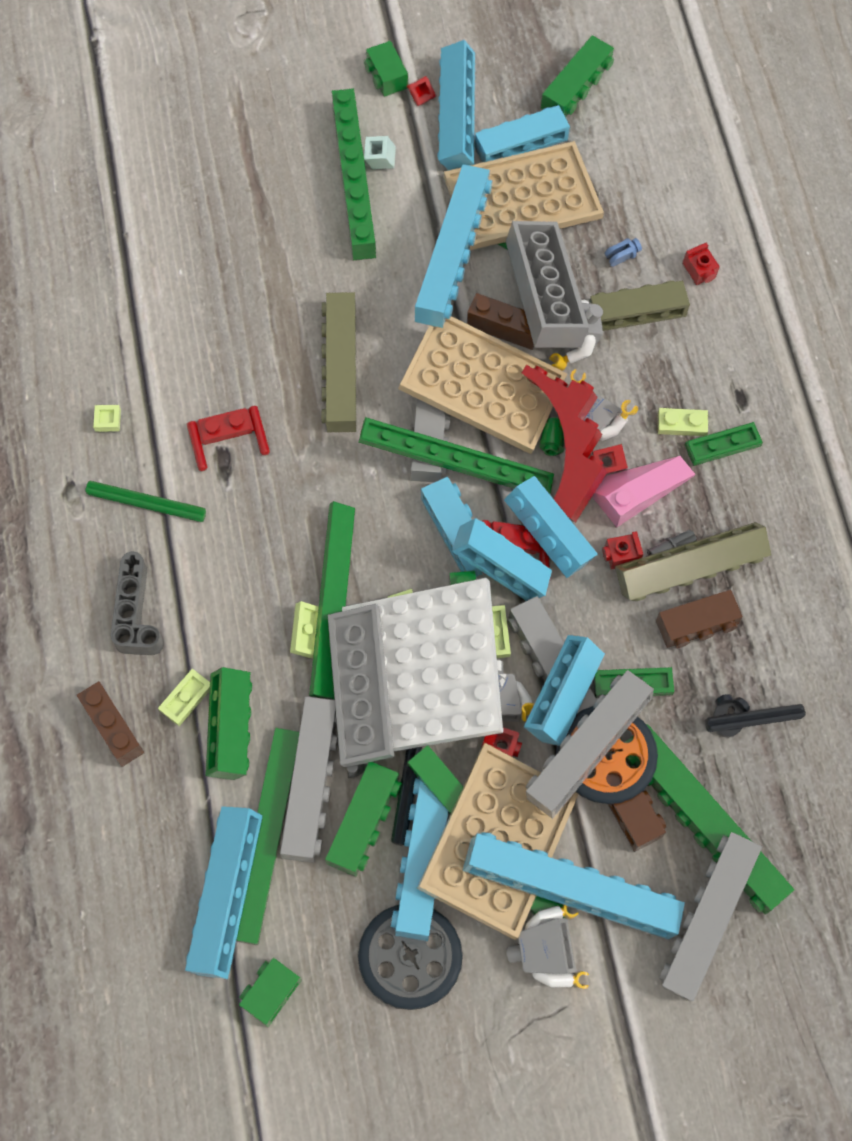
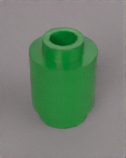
(552, 437)

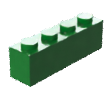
(579, 76)
(228, 724)
(362, 819)

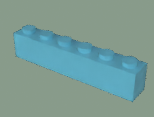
(456, 106)
(224, 893)
(416, 907)

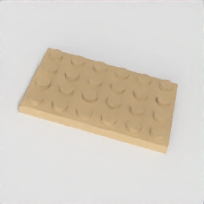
(534, 187)
(480, 382)
(494, 804)

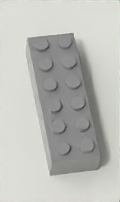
(546, 285)

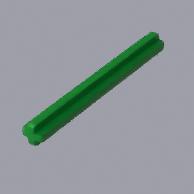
(145, 501)

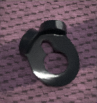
(738, 705)

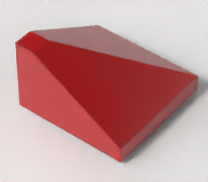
(421, 91)

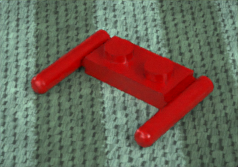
(225, 427)
(521, 538)

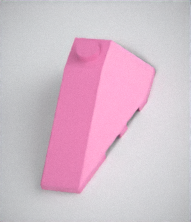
(633, 490)

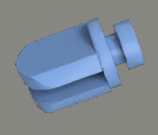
(623, 251)

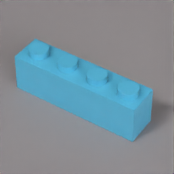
(522, 135)
(448, 513)
(550, 526)
(501, 560)
(564, 690)

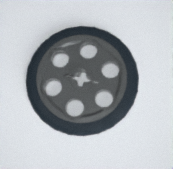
(390, 989)

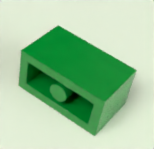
(386, 68)
(269, 991)

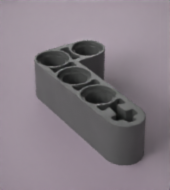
(133, 602)

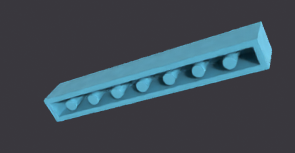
(452, 246)
(574, 886)

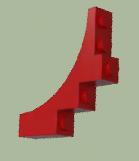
(580, 474)

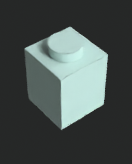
(379, 152)

